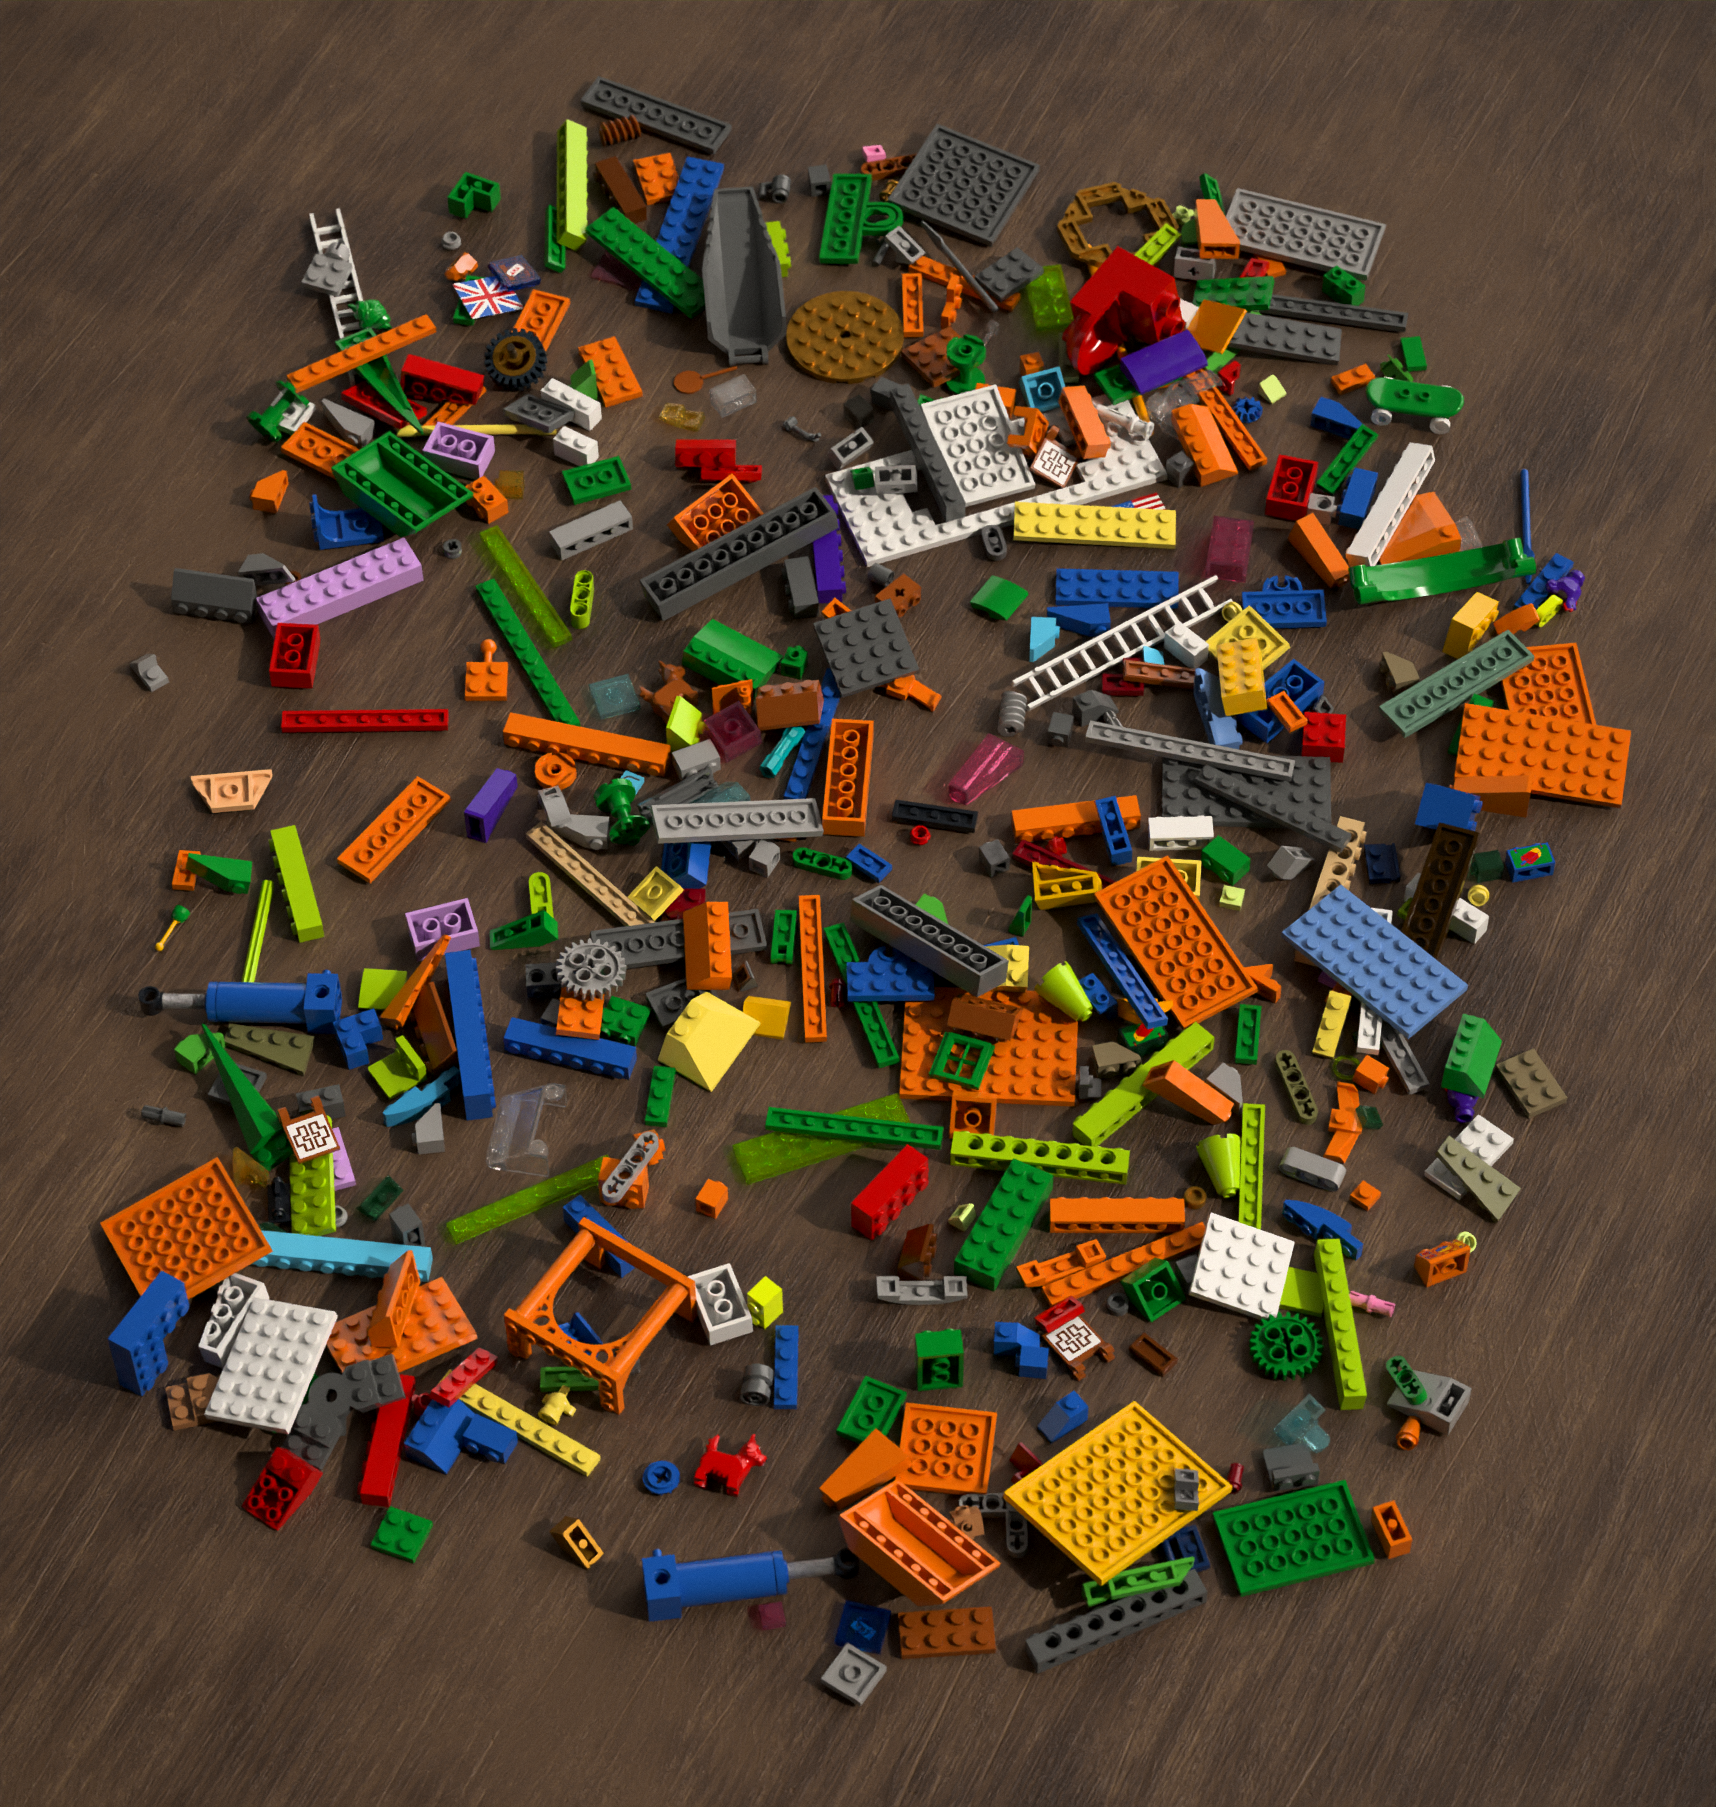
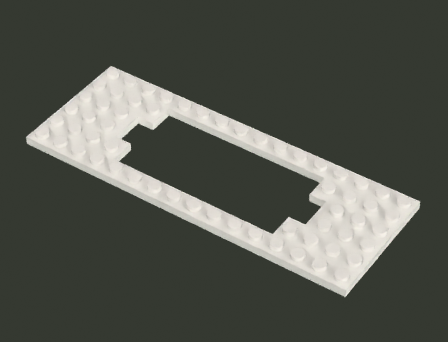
(889, 529)

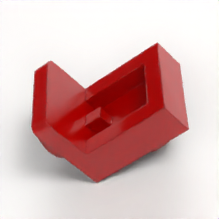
(1228, 375)

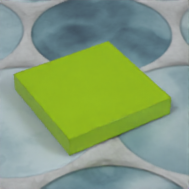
(1302, 1292)

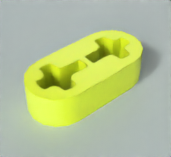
(1548, 609)

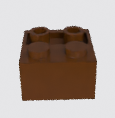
(917, 1254)

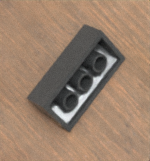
(214, 595)

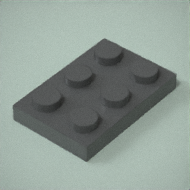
(1009, 274)
(538, 413)
(671, 1000)

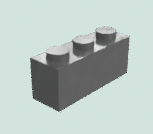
(800, 587)

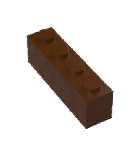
(620, 189)

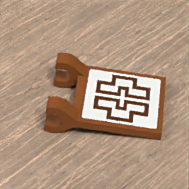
(1055, 460)
(309, 1134)
(1076, 1343)

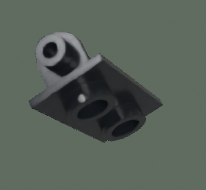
(279, 1201)

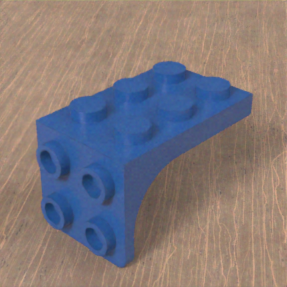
(343, 527)

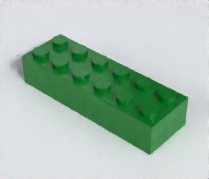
(1003, 1224)

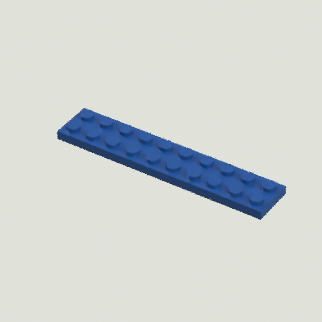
(684, 221)

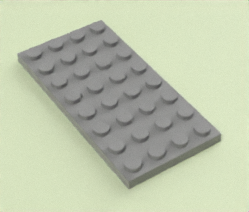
(1304, 233)

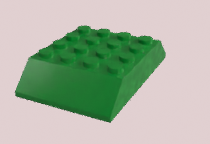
(398, 485)

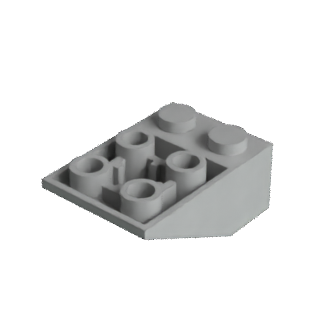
(1443, 1404)

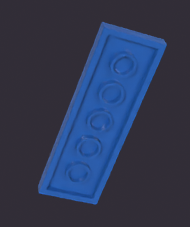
(1115, 587)

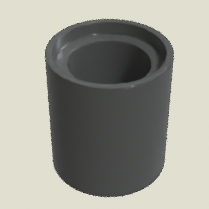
(881, 575)

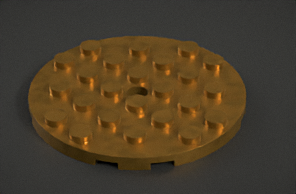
(821, 352)

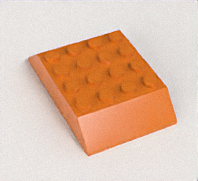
(914, 1546)

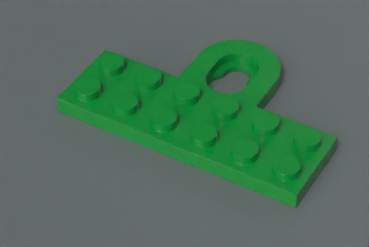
(847, 218)

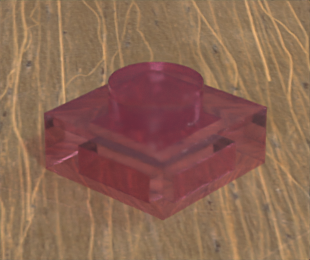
(772, 1615)

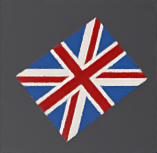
(486, 297)

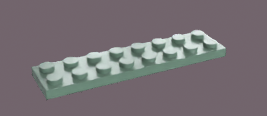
(1456, 683)

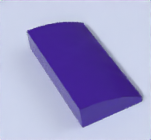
(1163, 362)

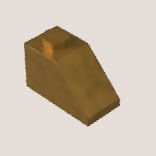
(576, 1541)

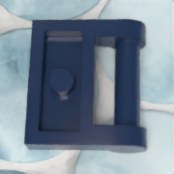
(1189, 1545)

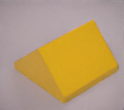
(770, 1013)

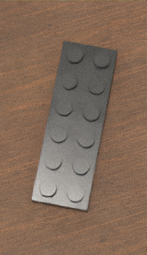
(1288, 338)

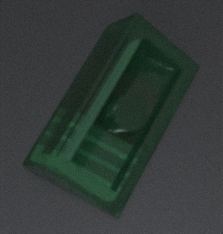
(380, 1198)

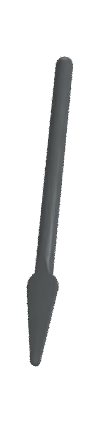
(940, 245)

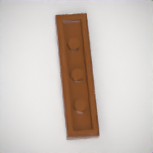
(1158, 674)

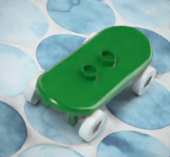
(1413, 399)

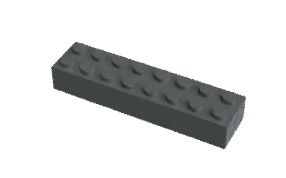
(929, 940)

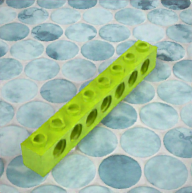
(1071, 1167)

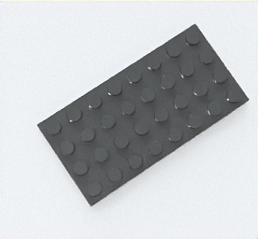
(1307, 791)

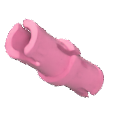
(1371, 1304)

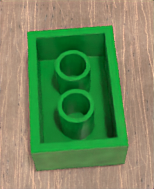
(939, 1359)

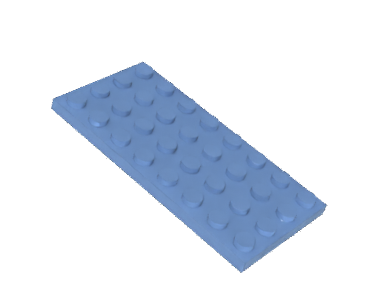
(1374, 961)

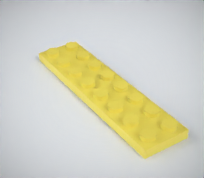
(1095, 525)

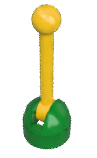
(179, 915)

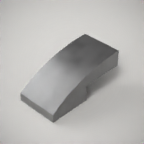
(1186, 1489)

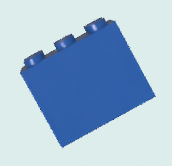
(1448, 807)

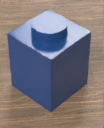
(1032, 1362)

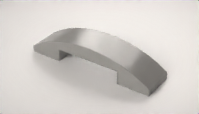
(921, 1292)

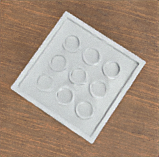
(1241, 1267)

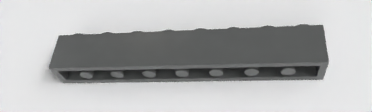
(927, 453)

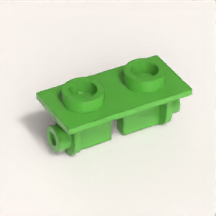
(1393, 368)

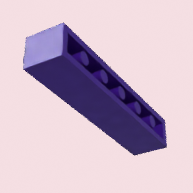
(827, 563)

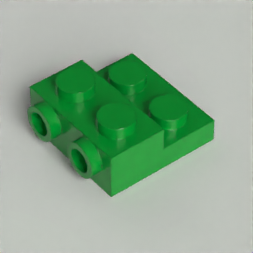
(624, 1021)

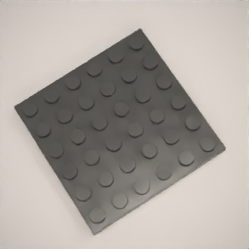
(964, 185)

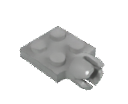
(329, 270)

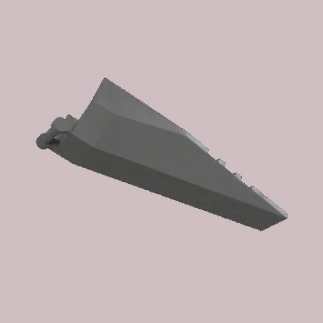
(742, 279)

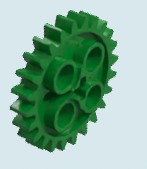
(1306, 1343)

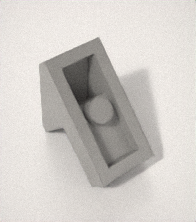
(907, 249)
(149, 672)

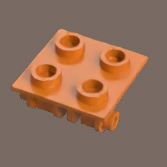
(729, 694)

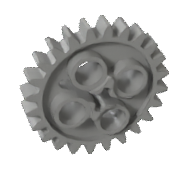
(591, 969)

